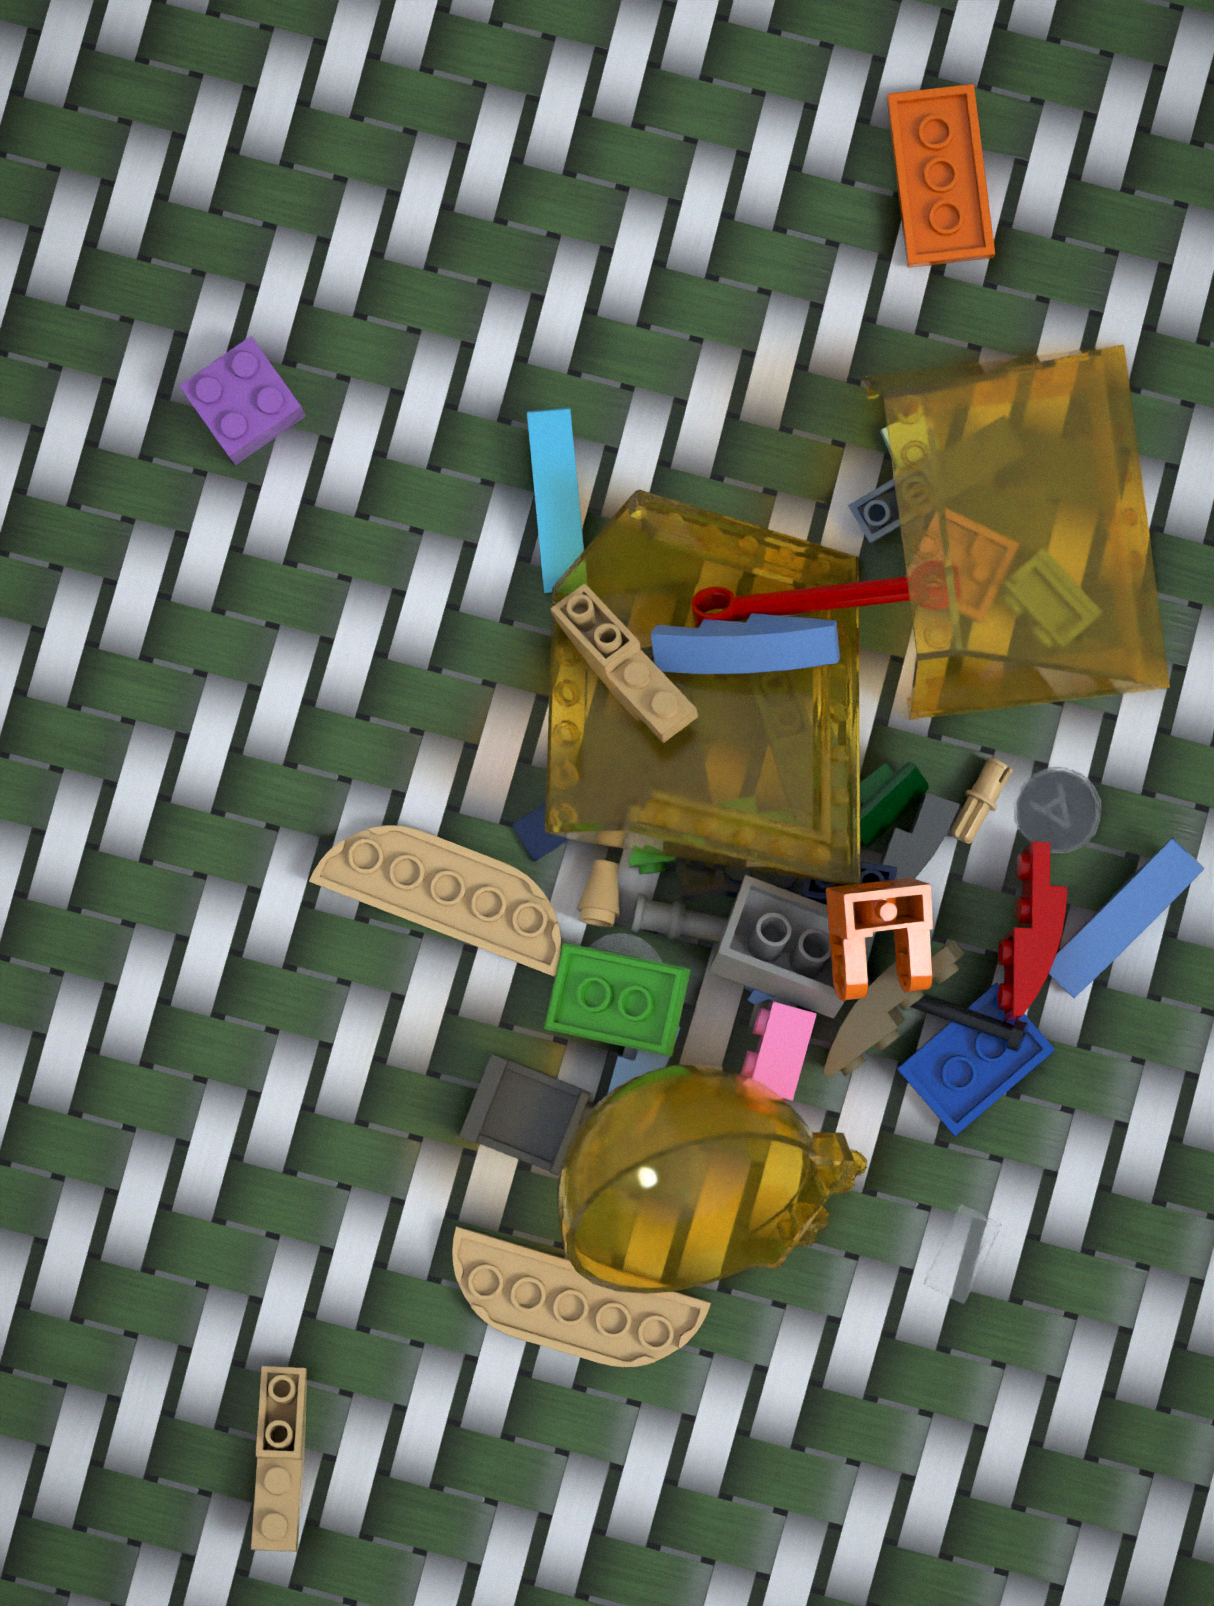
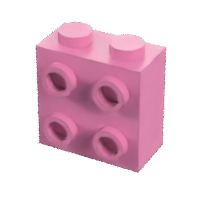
(780, 1047)

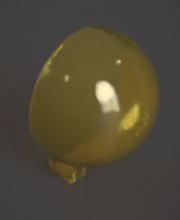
(694, 1181)

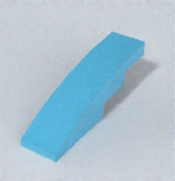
(555, 491)

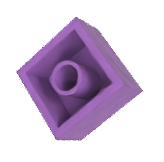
(243, 400)

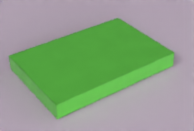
(617, 999)

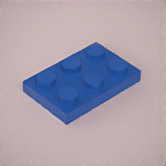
(968, 1070)

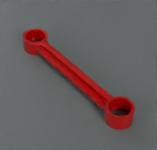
(796, 600)

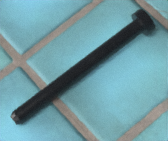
(1008, 1032)

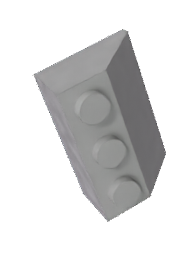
(778, 946)

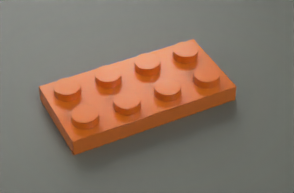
(940, 176)

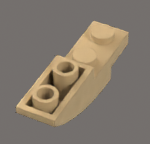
(622, 664)
(279, 1459)

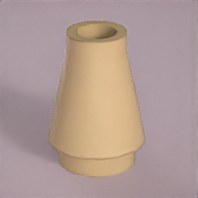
(601, 895)

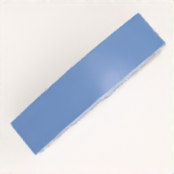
(756, 646)
(1124, 917)

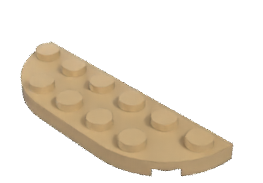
(446, 891)
(553, 1306)

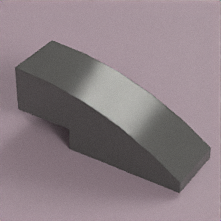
(915, 848)

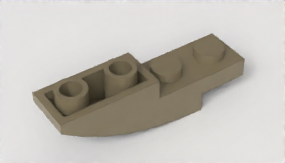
(876, 1017)

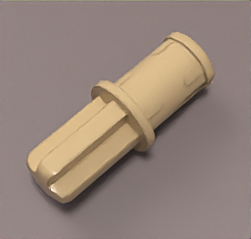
(980, 800)

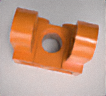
(880, 906)

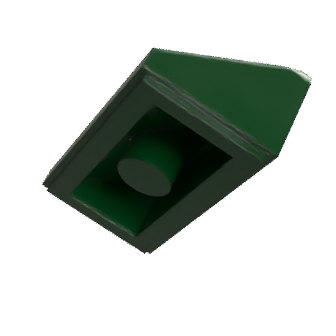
(891, 802)

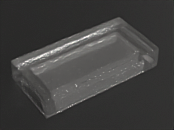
(962, 1254)

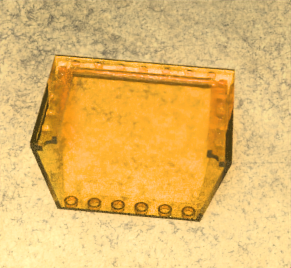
(1023, 532)
(774, 754)

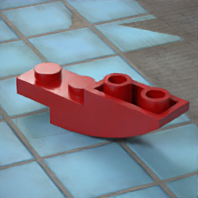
(1031, 950)

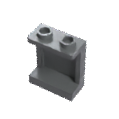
(525, 1113)

